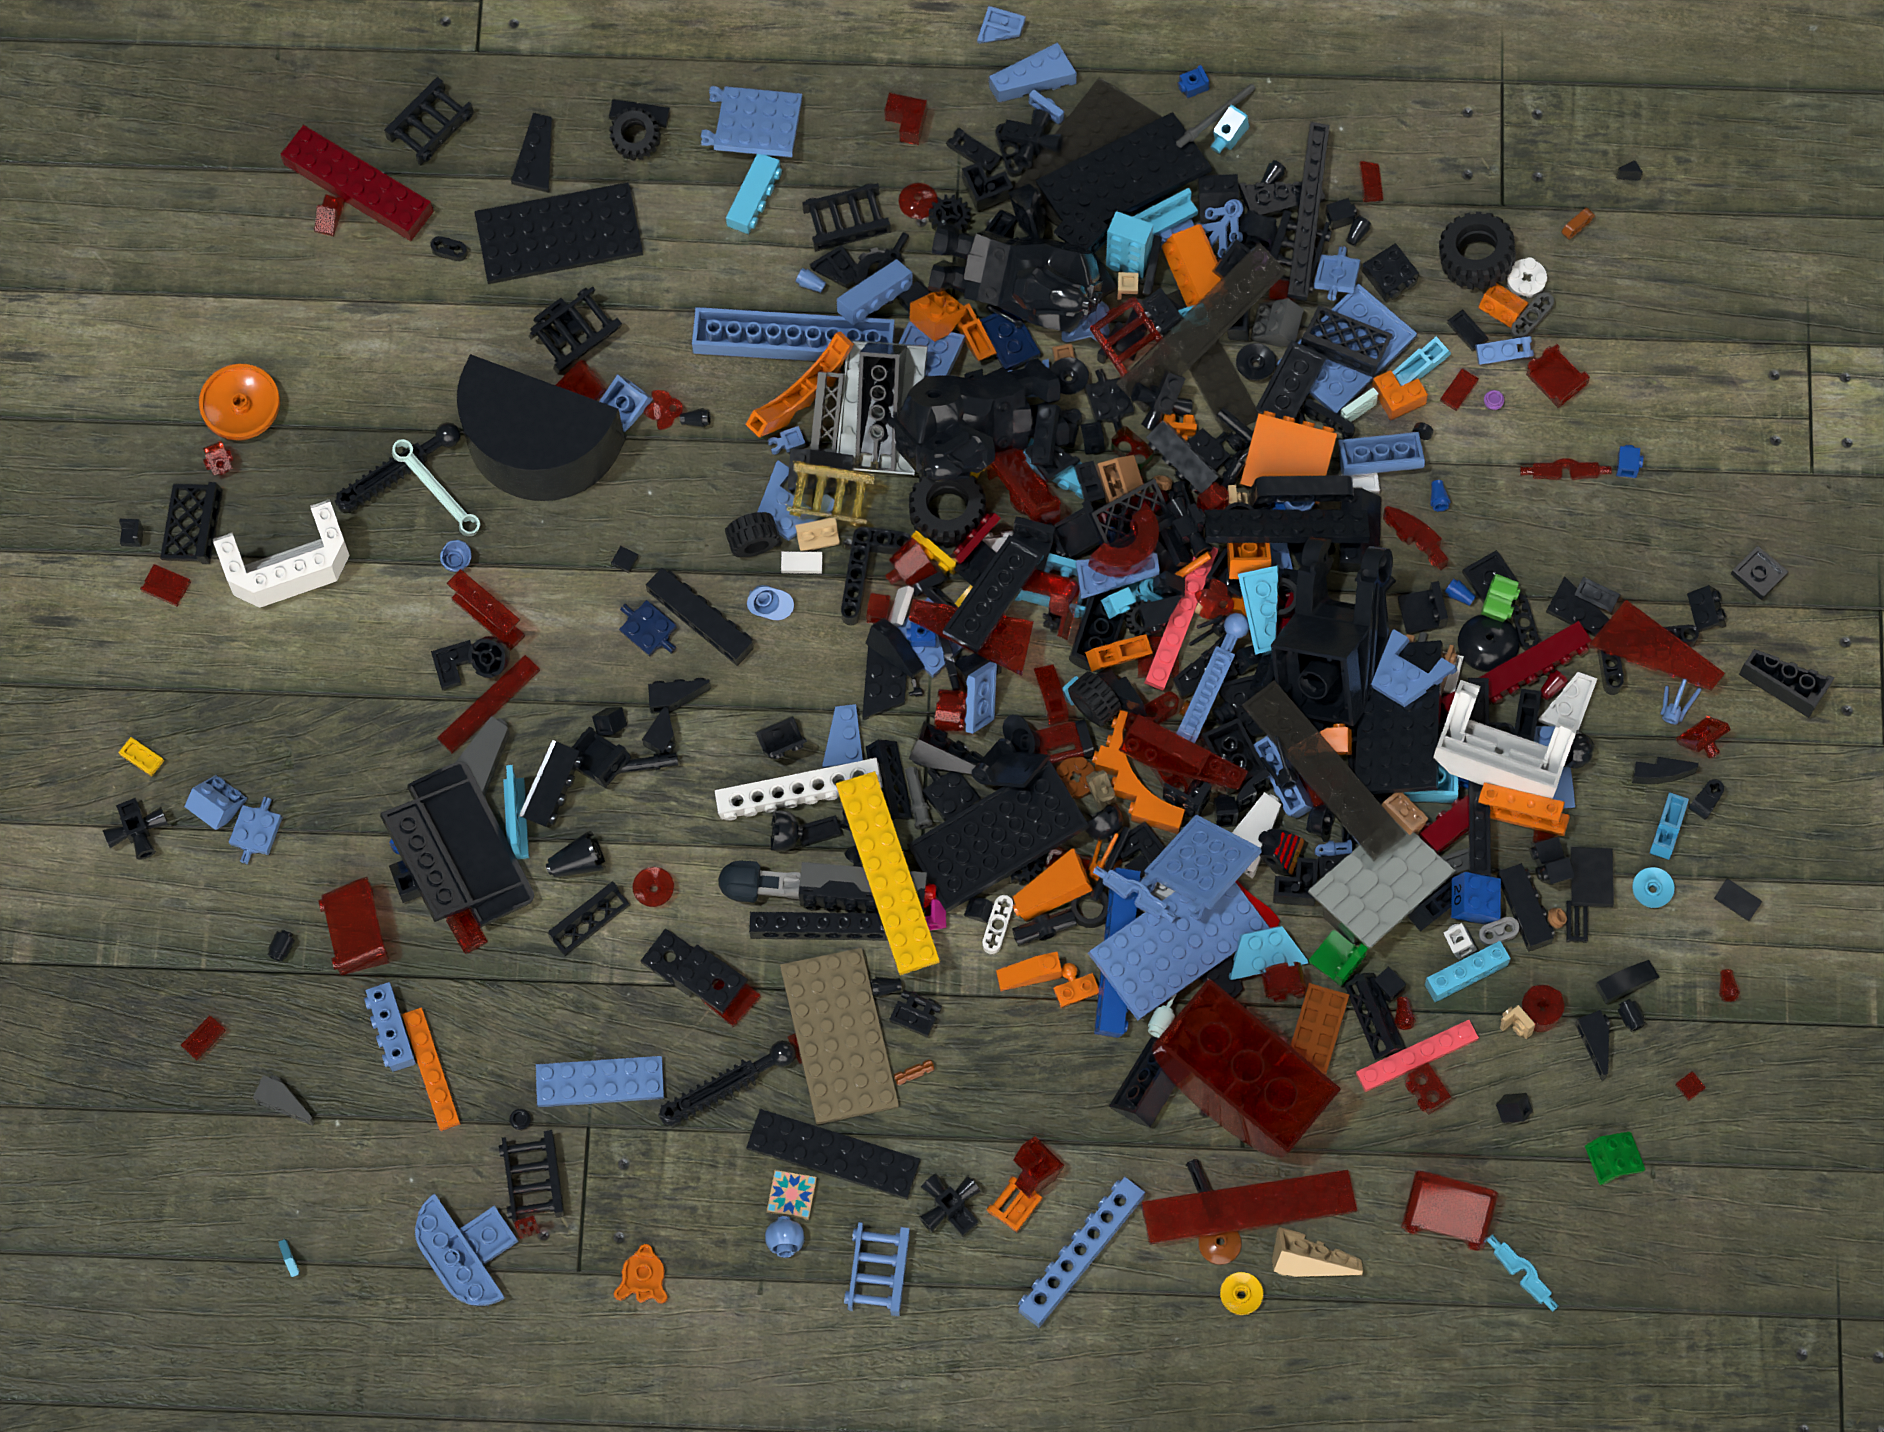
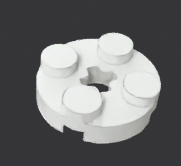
(1524, 288)

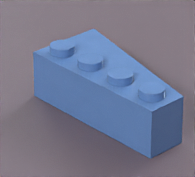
(1037, 72)

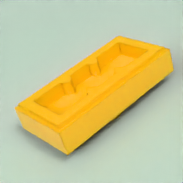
(141, 756)

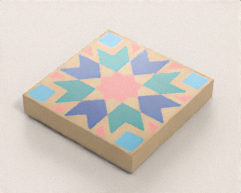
(791, 1194)

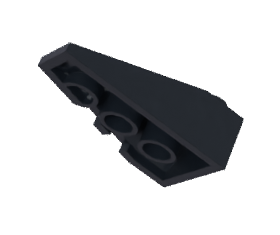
(938, 751)

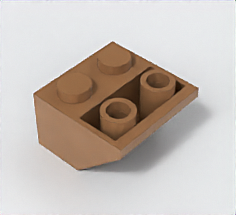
(1119, 476)

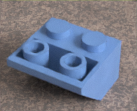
(215, 801)

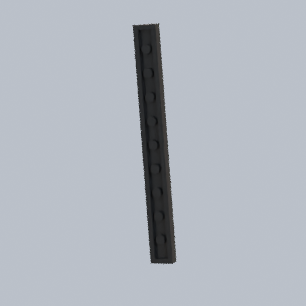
(1308, 211)
(1479, 813)

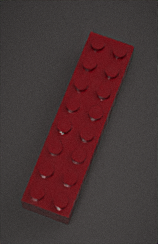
(357, 183)

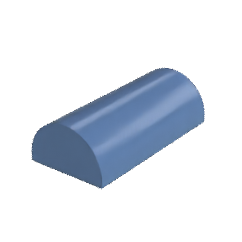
(1381, 454)

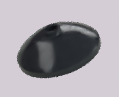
(1484, 653)

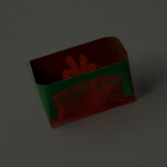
(1135, 441)

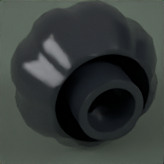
(1580, 751)

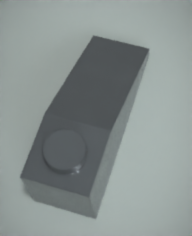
(276, 1096)

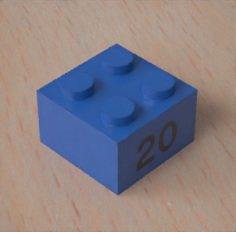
(1476, 898)

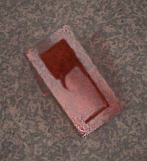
(328, 215)

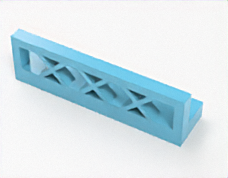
(1169, 212)

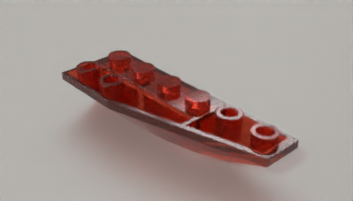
(1176, 755)

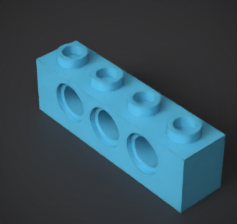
(1467, 971)

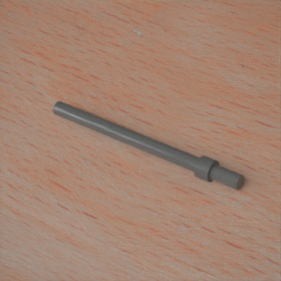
(1192, 133)

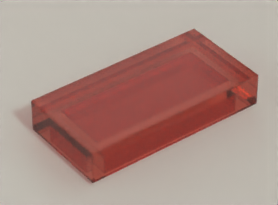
(1459, 389)

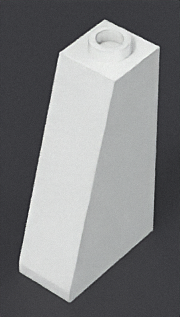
(1258, 819)

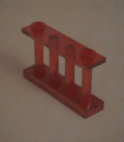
(485, 609)

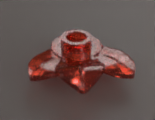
(660, 410)
(1211, 599)

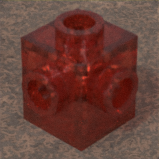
(217, 458)

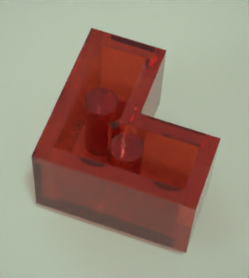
(909, 113)
(1038, 1166)

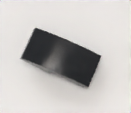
(1089, 481)

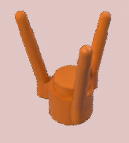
(1101, 864)

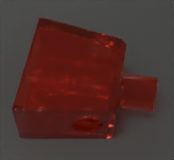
(910, 564)

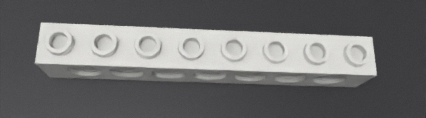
(788, 784)

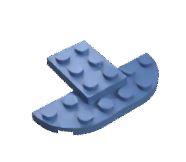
(461, 1253)

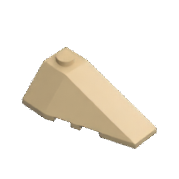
(1300, 1257)

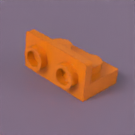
(1502, 304)

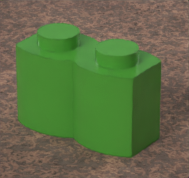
(1500, 597)

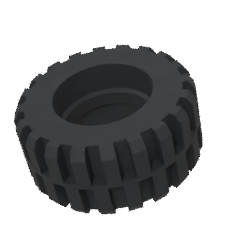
(1472, 229)
(942, 530)

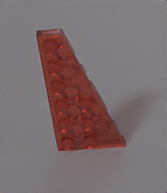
(1648, 644)
(1005, 645)

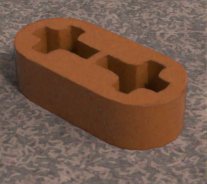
(1578, 223)

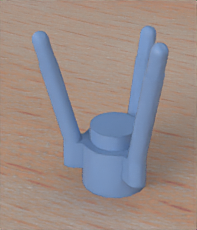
(1672, 713)

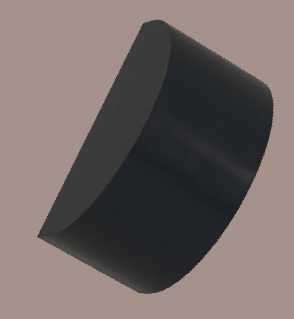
(533, 434)

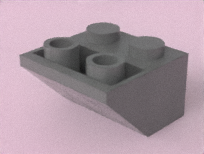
(1277, 322)

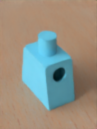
(1229, 129)

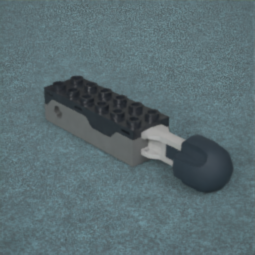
(816, 886)

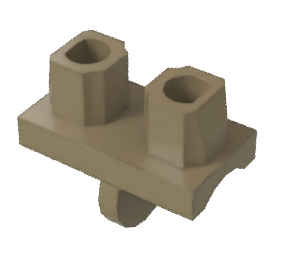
(1101, 789)

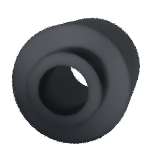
(280, 945)
(1631, 1015)

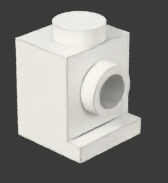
(1461, 948)

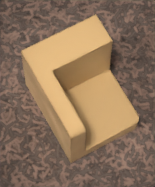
(1127, 284)

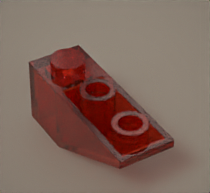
(1051, 695)

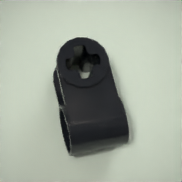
(1706, 801)

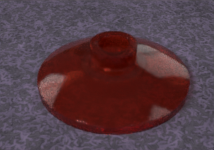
(917, 208)
(653, 877)

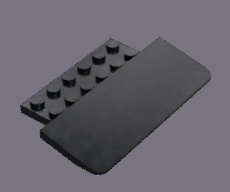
(457, 848)

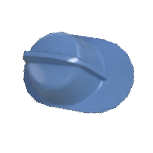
(770, 602)

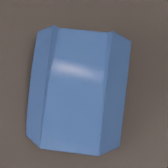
(627, 398)

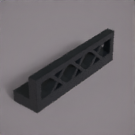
(878, 750)
(582, 913)
(1381, 1015)

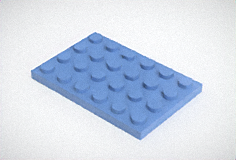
(1339, 384)

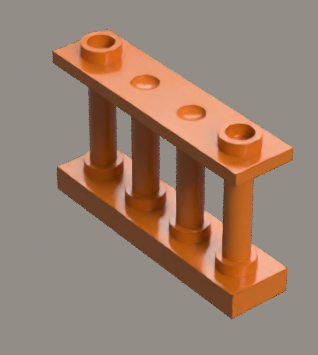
(1525, 809)

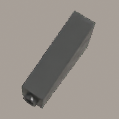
(485, 751)

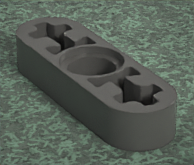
(1533, 307)

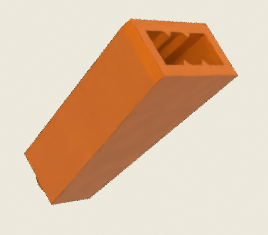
(1053, 887)

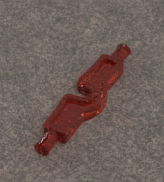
(1576, 469)

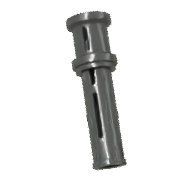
(919, 806)

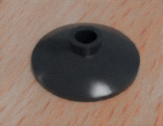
(1258, 354)
(1071, 368)

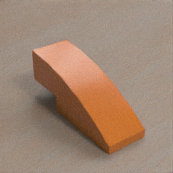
(975, 335)
(1118, 652)

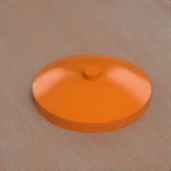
(239, 402)

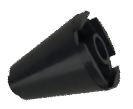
(578, 857)

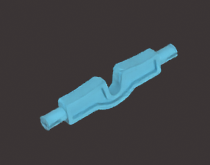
(1530, 1282)

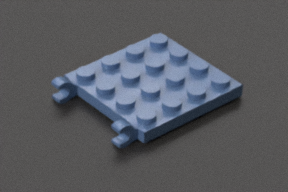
(754, 121)
(1201, 863)

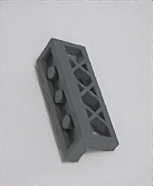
(819, 411)

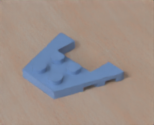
(777, 498)
(1403, 680)

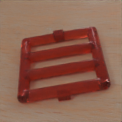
(1107, 343)

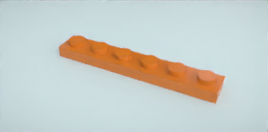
(431, 1069)

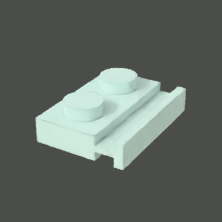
(1360, 405)

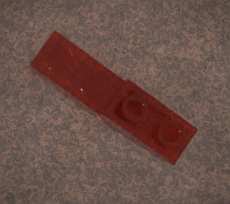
(1412, 529)

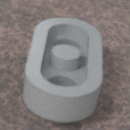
(1498, 932)

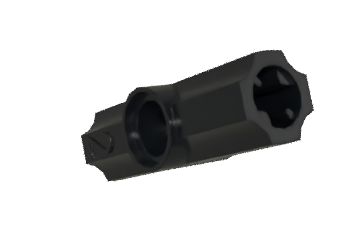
(1044, 927)

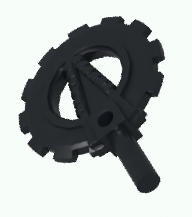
(878, 256)

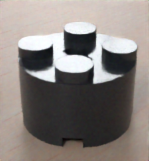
(1257, 229)

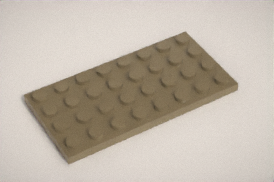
(839, 1036)

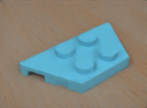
(1263, 949)

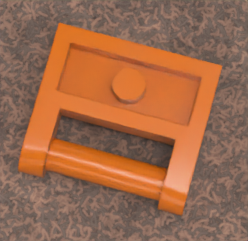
(1018, 1210)

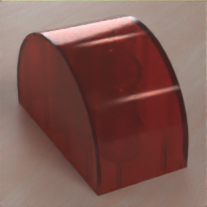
(1242, 1072)

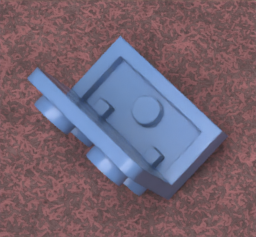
(1084, 330)

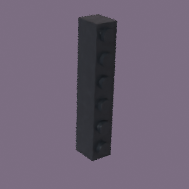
(699, 616)

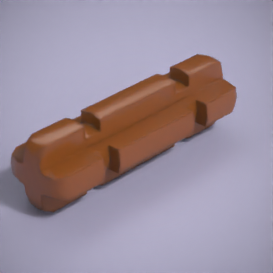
(914, 1072)

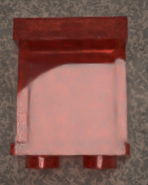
(1556, 376)

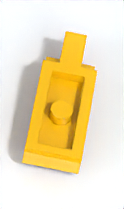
(933, 552)

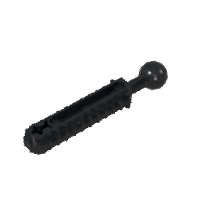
(377, 480)
(780, 1054)

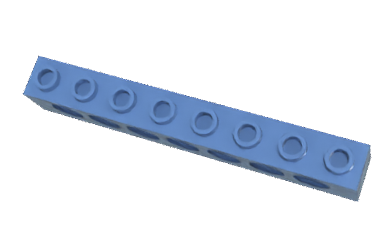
(1039, 1313)

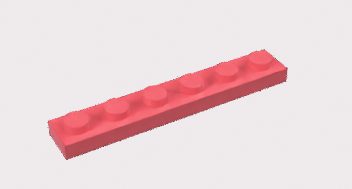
(1417, 1055)

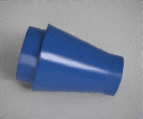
(1439, 496)
(1459, 592)

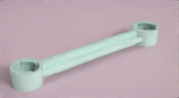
(435, 487)

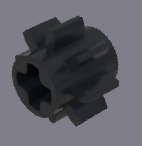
(1053, 625)

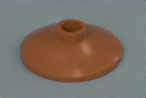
(1223, 1253)

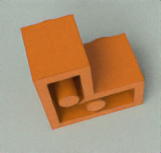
(1398, 399)

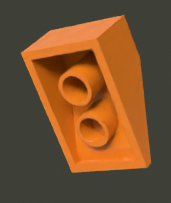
(1247, 557)

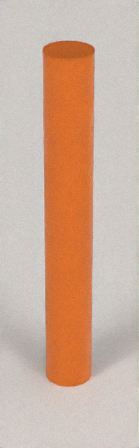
(1194, 564)

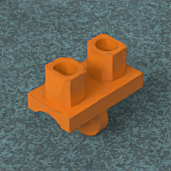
(1185, 429)

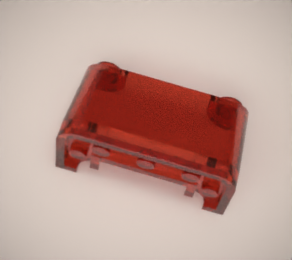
(354, 927)
(1450, 1208)

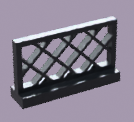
(1340, 352)
(1164, 520)
(206, 528)

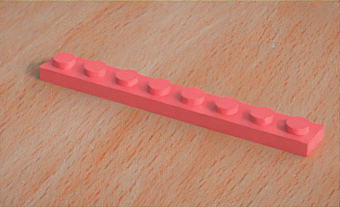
(1177, 626)

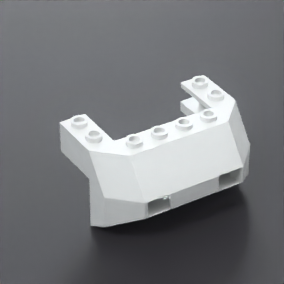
(288, 571)
(1498, 757)

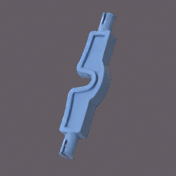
(1144, 899)

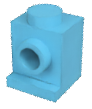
(1118, 602)

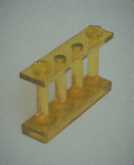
(822, 473)

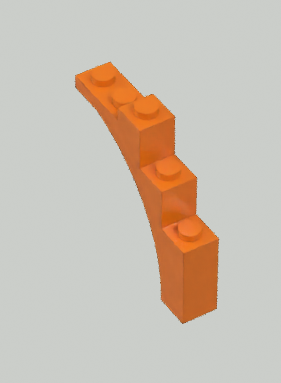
(801, 394)
(1145, 805)

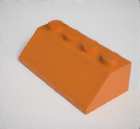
(1191, 263)

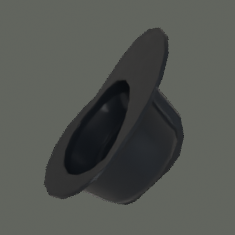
(1020, 734)
(1320, 822)

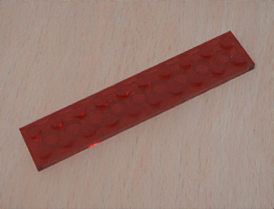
(1248, 1207)

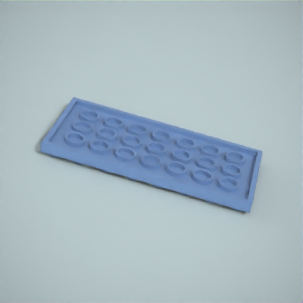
(1160, 958)

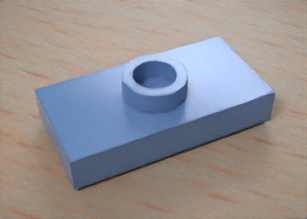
(1040, 102)

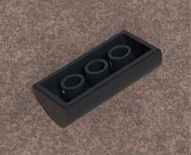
(1095, 630)

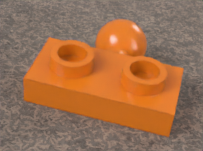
(1075, 989)

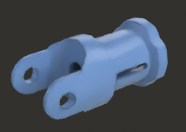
(1331, 848)

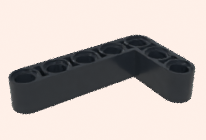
(1299, 489)
(861, 566)
(1616, 673)

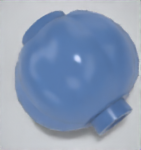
(784, 1237)

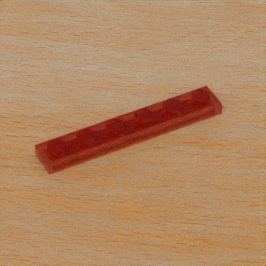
(488, 704)

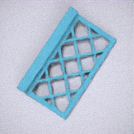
(515, 825)

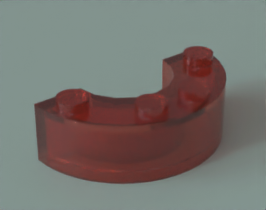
(1130, 559)

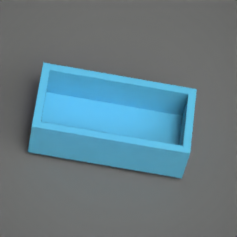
(1129, 244)

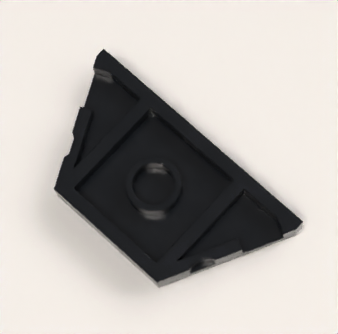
(883, 685)

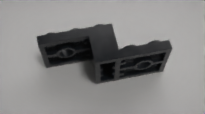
(694, 971)

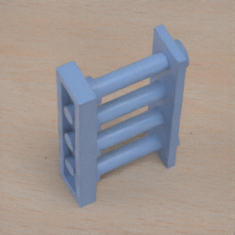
(895, 1281)

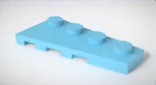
(1261, 605)

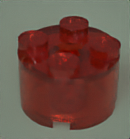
(949, 710)
(1283, 981)
(1551, 1001)

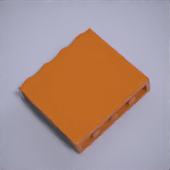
(1287, 449)

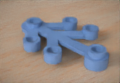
(1220, 228)

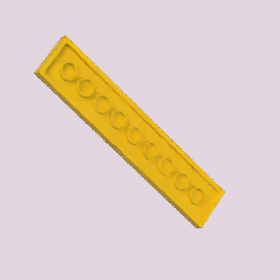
(887, 873)

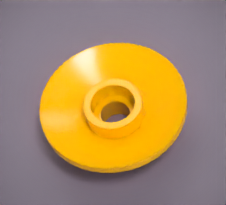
(1243, 1283)

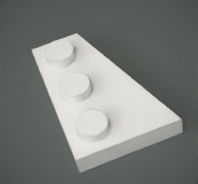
(1571, 701)

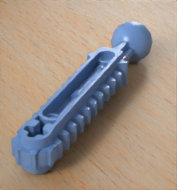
(1236, 627)

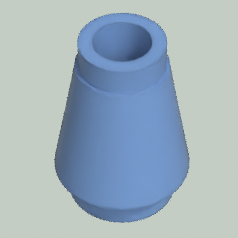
(809, 280)

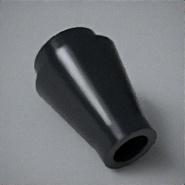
(1273, 172)
(1358, 230)
(697, 417)
(882, 985)

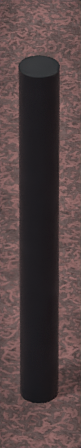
(1111, 861)

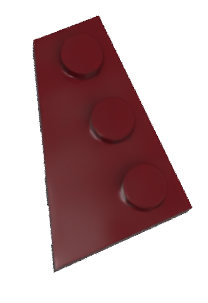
(974, 537)

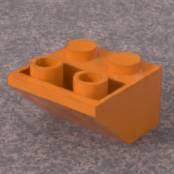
(936, 314)

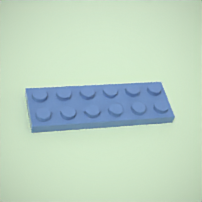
(599, 1081)

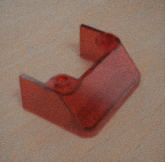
(1025, 486)
(1062, 593)

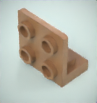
(1405, 813)

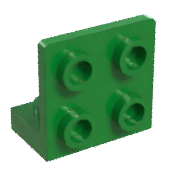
(1338, 957)
(1614, 1156)

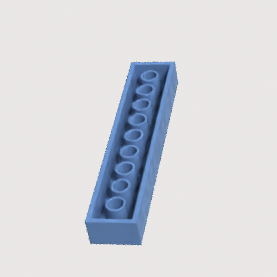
(778, 334)

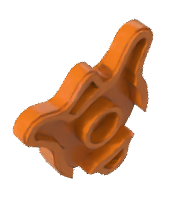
(643, 1276)

